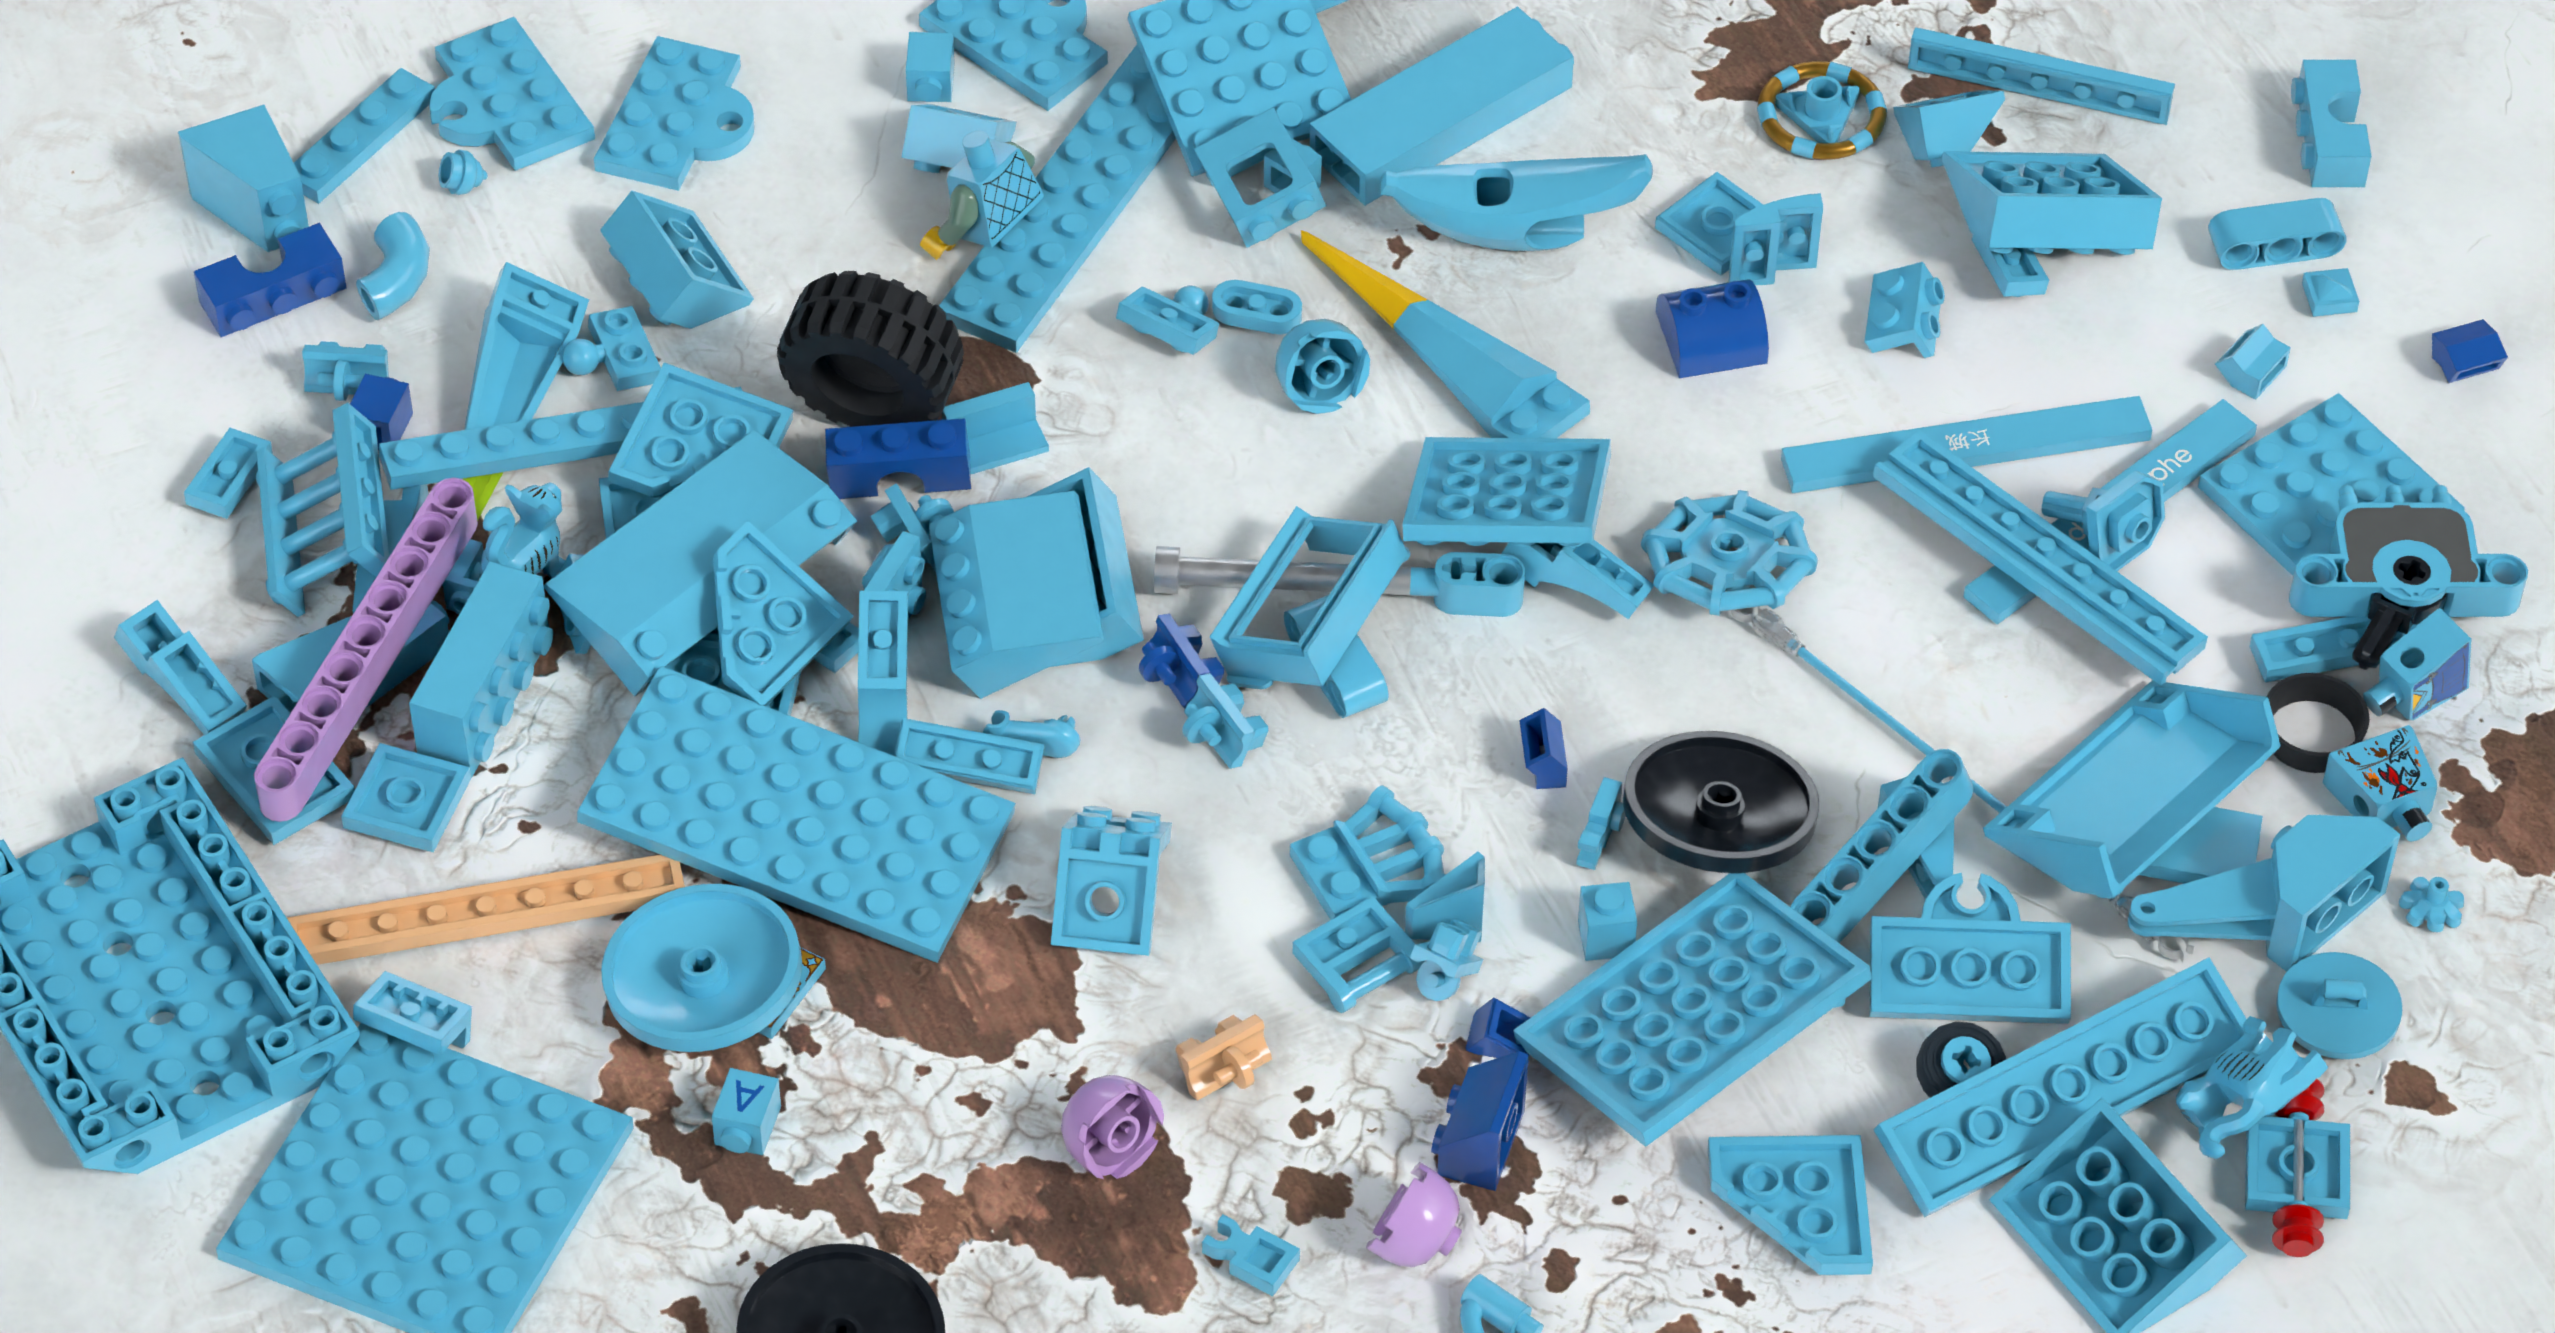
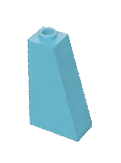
(291, 666)

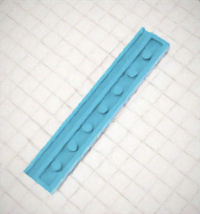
(2040, 557)

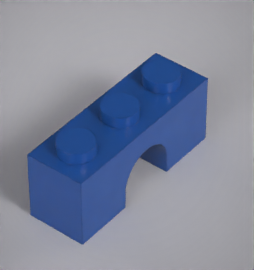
(243, 298)
(929, 449)

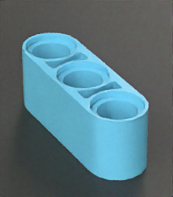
(2277, 233)
(1356, 678)

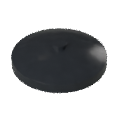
(1720, 802)
(841, 1292)

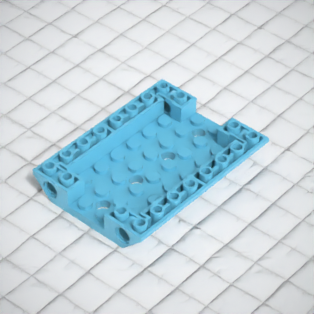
(202, 948)

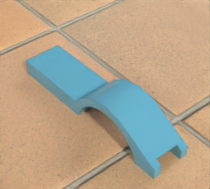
(882, 667)

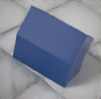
(2468, 350)
(1544, 730)

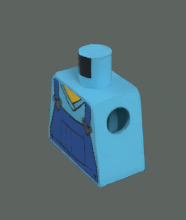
(2422, 669)

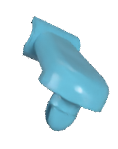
(1056, 735)

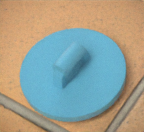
(2339, 1005)

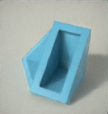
(1452, 897)

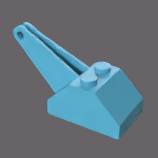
(2296, 901)

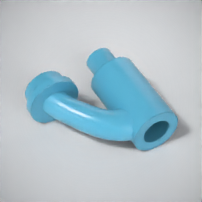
(1497, 1306)

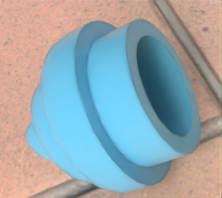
(460, 172)

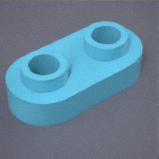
(1256, 306)

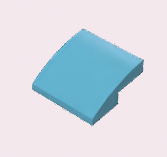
(1776, 238)

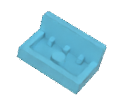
(1904, 309)

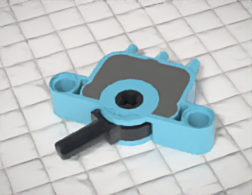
(2402, 566)

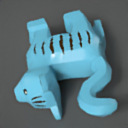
(532, 540)
(2251, 1074)

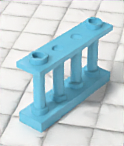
(359, 512)

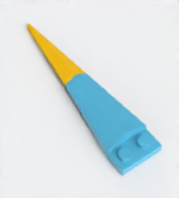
(1492, 380)

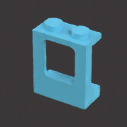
(1245, 147)

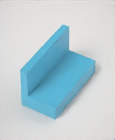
(1000, 427)

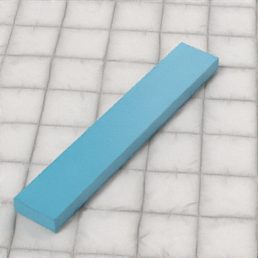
(2041, 76)

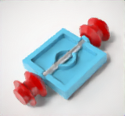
(2299, 1171)

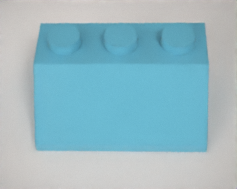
(673, 262)

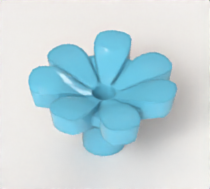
(2432, 903)

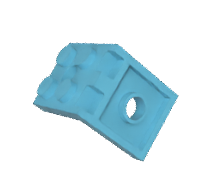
(1112, 854)

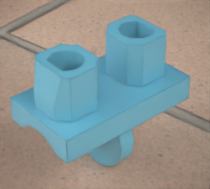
(341, 369)
(901, 516)
(1217, 719)
(1447, 959)

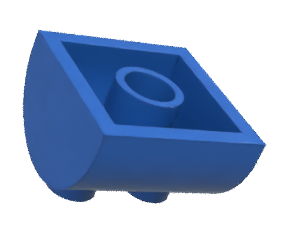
(1714, 328)

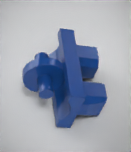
(1175, 659)

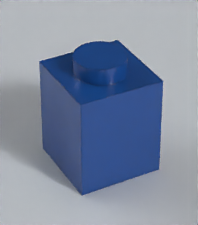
(384, 404)

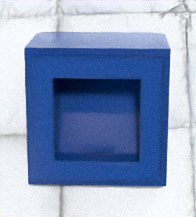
(1493, 1029)

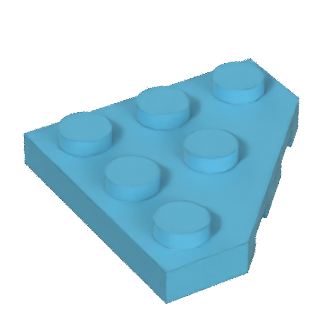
(688, 426)
(768, 616)
(1800, 1194)

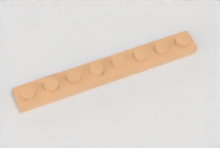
(486, 909)

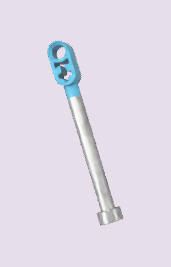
(1459, 582)

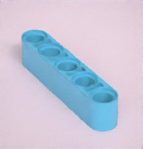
(1886, 828)

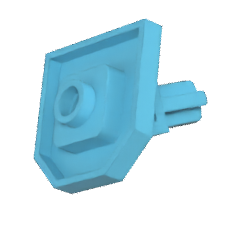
(2116, 520)

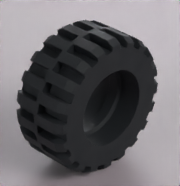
(869, 351)

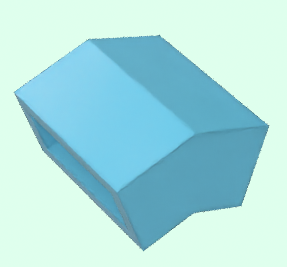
(2254, 361)

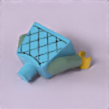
(987, 194)

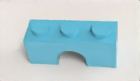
(2327, 97)

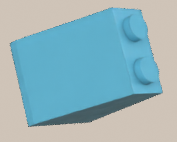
(245, 176)

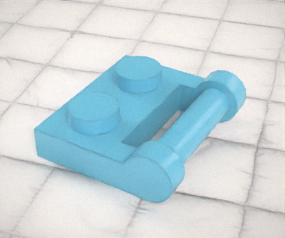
(1349, 942)

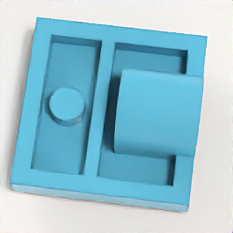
(899, 569)

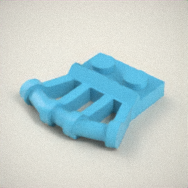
(1340, 864)

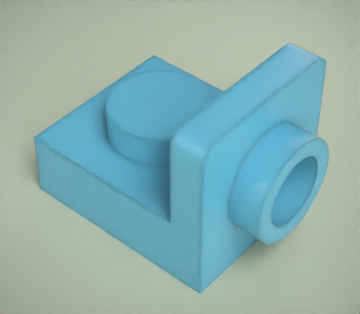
(463, 576)

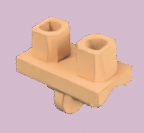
(1225, 1057)

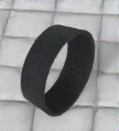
(2320, 689)

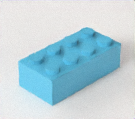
(482, 667)

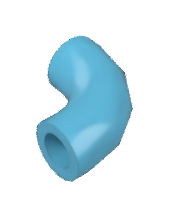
(402, 268)

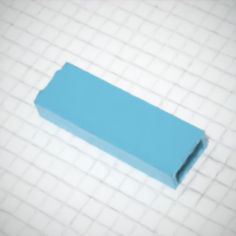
(1443, 103)

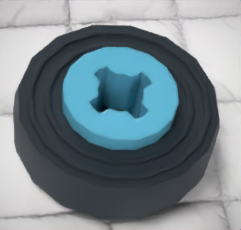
(1943, 1054)

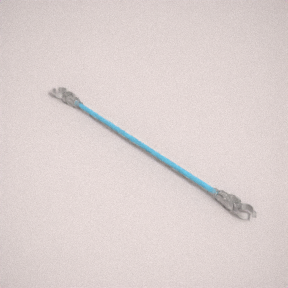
(1771, 628)

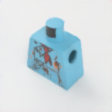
(2385, 780)

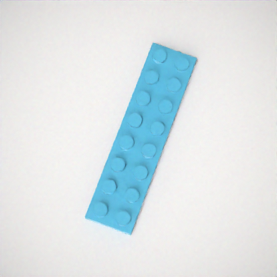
(2027, 1101)

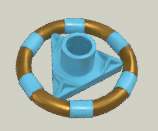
(1821, 109)

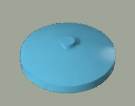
(701, 967)

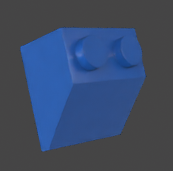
(1482, 1121)

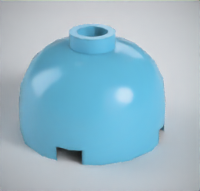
(1321, 365)

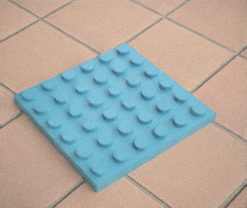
(425, 1188)

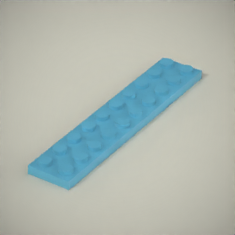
(1084, 193)

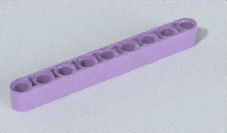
(365, 650)

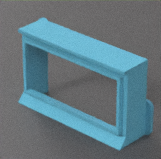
(1260, 661)

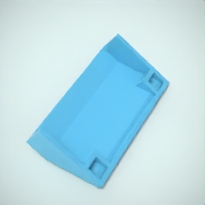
(652, 582)
(2137, 785)

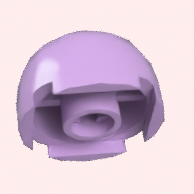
(1111, 1125)
(1418, 1221)

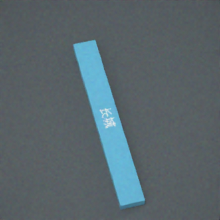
(1974, 441)

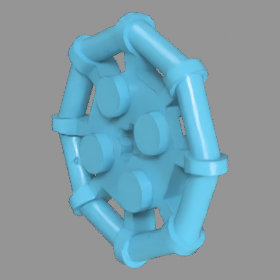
(1748, 527)

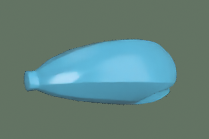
(1517, 202)

